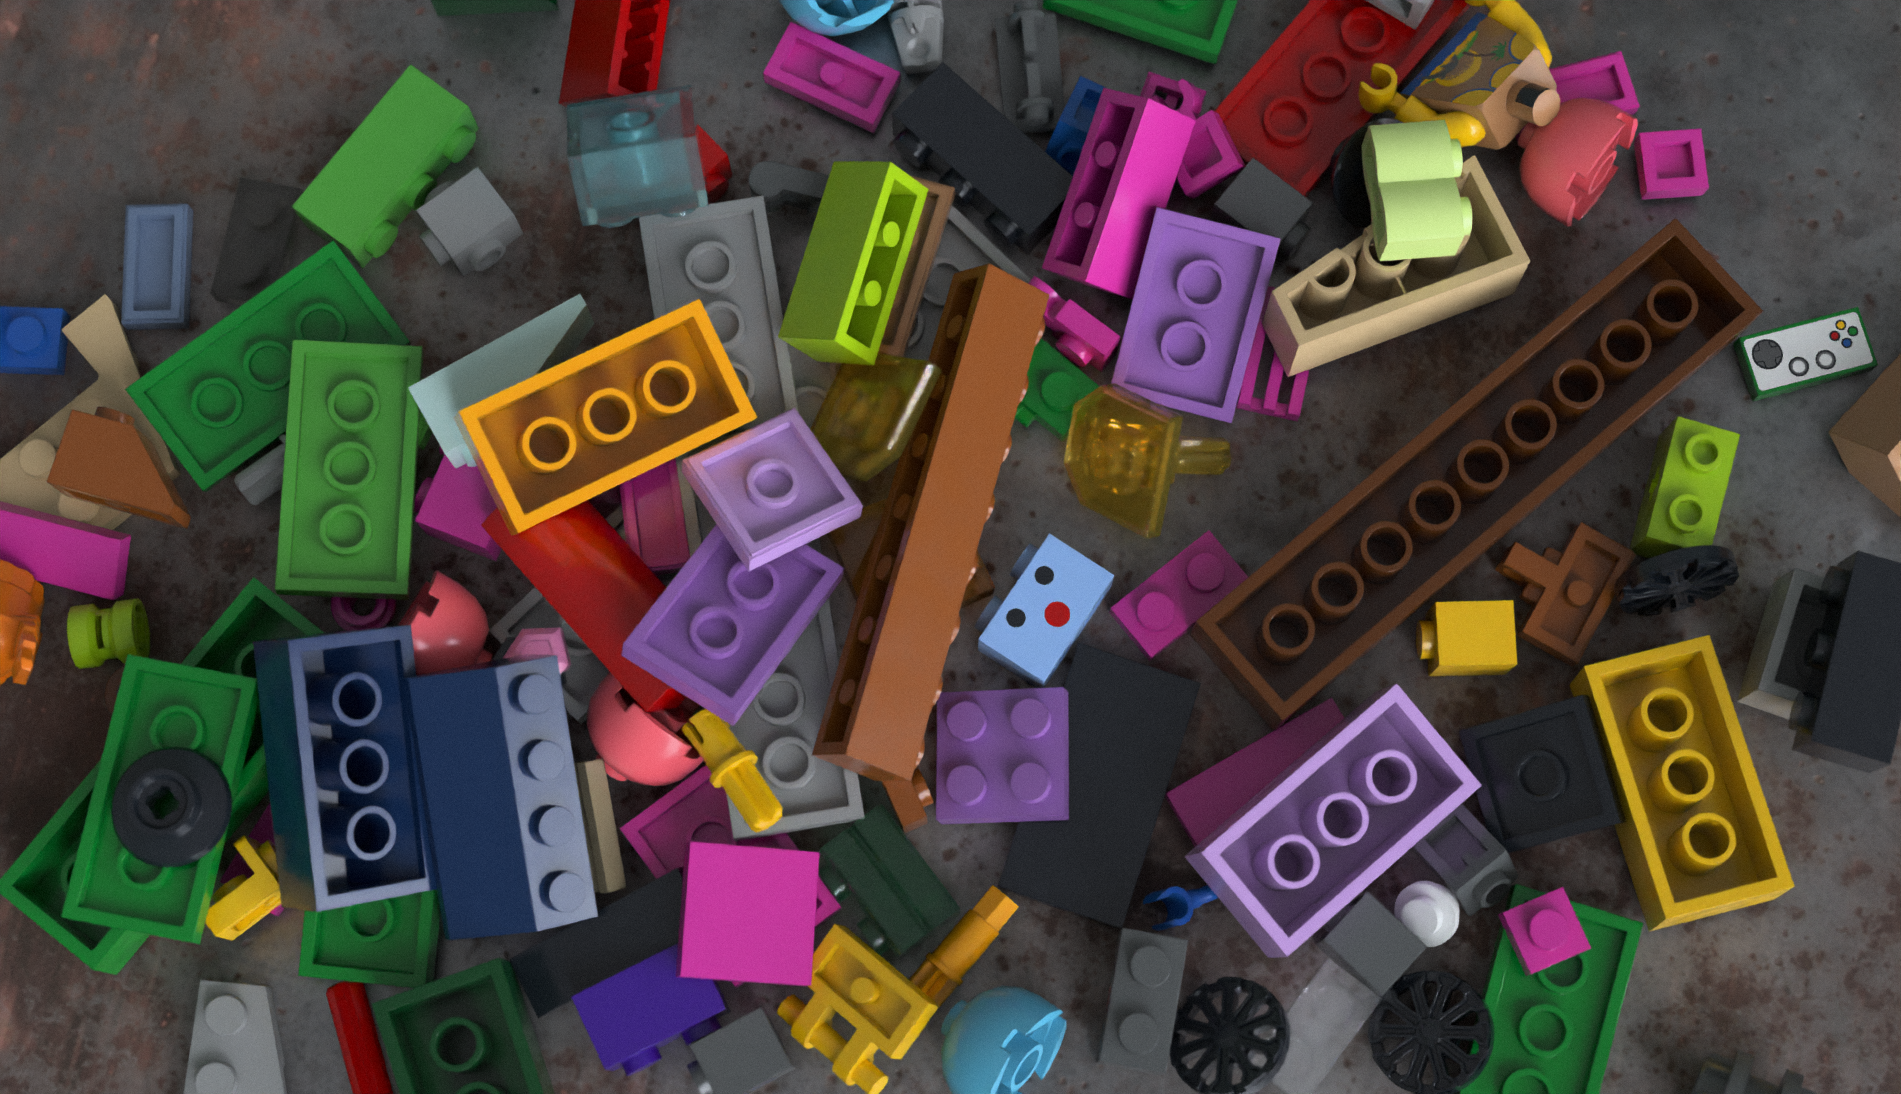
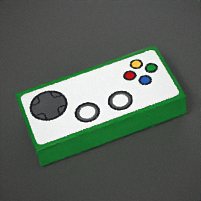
(1805, 354)

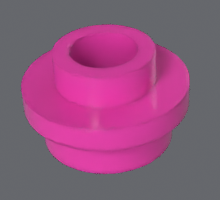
(344, 614)

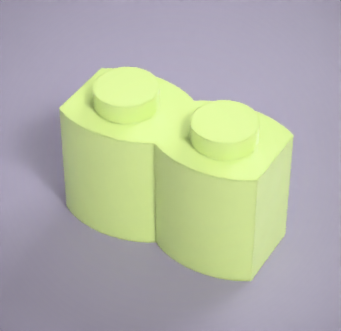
(1414, 190)

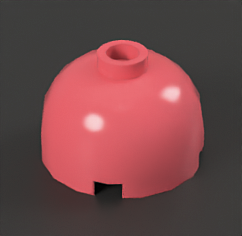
(1573, 156)
(446, 626)
(640, 744)

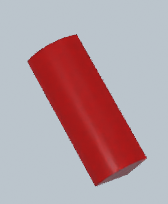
(613, 49)
(593, 586)

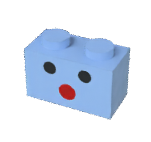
(1043, 610)

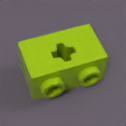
(1684, 488)

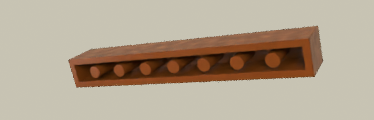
(932, 528)

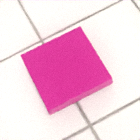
(747, 914)

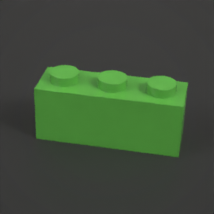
(387, 167)

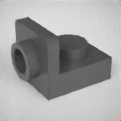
(1467, 860)

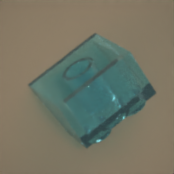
(636, 156)

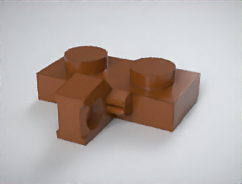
(1566, 589)

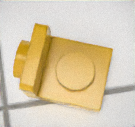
(245, 900)

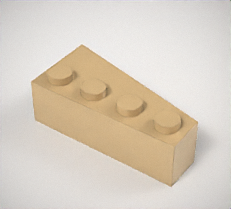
(1358, 301)

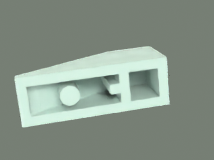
(497, 366)

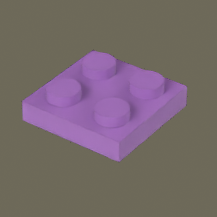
(1002, 756)

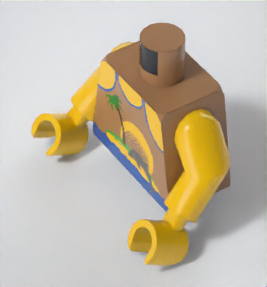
(1480, 83)

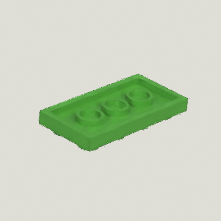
(349, 471)

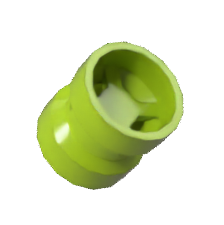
(107, 632)

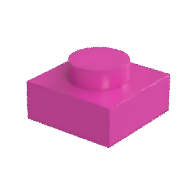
(1671, 164)
(1544, 931)

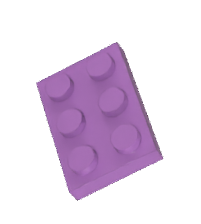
(1195, 313)
(727, 628)

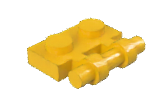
(870, 996)

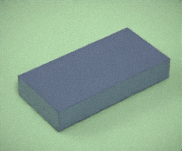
(157, 266)

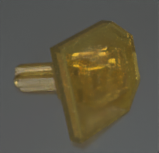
(873, 413)
(1127, 455)

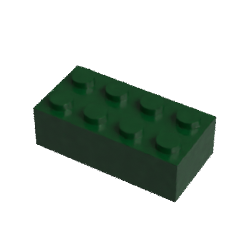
(464, 1035)

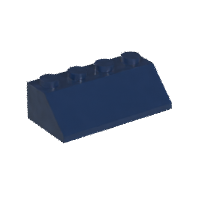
(342, 767)
(500, 797)

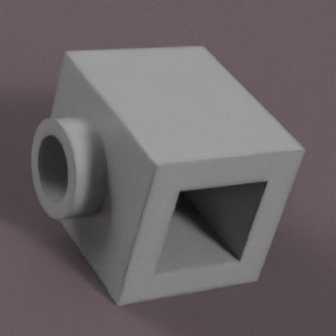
(467, 223)

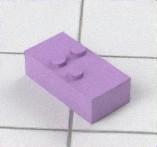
(1333, 821)

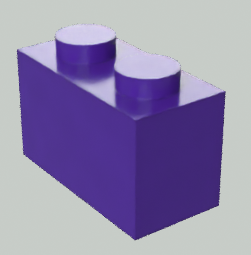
(647, 1009)

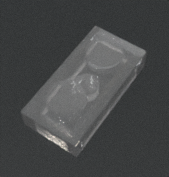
(1321, 1027)

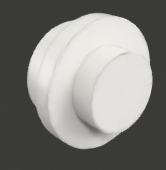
(1428, 912)

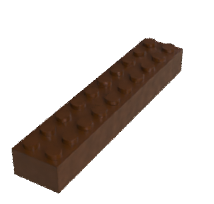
(1474, 474)

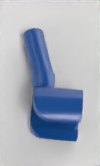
(1179, 904)

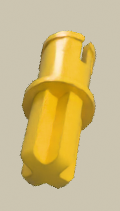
(733, 770)

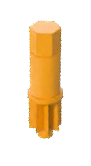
(963, 946)

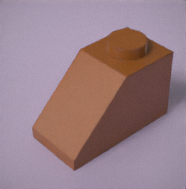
(115, 467)

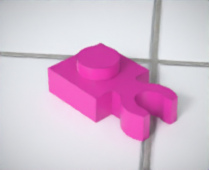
(1210, 150)
(1078, 333)

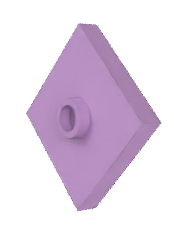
(771, 489)

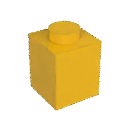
(1468, 638)

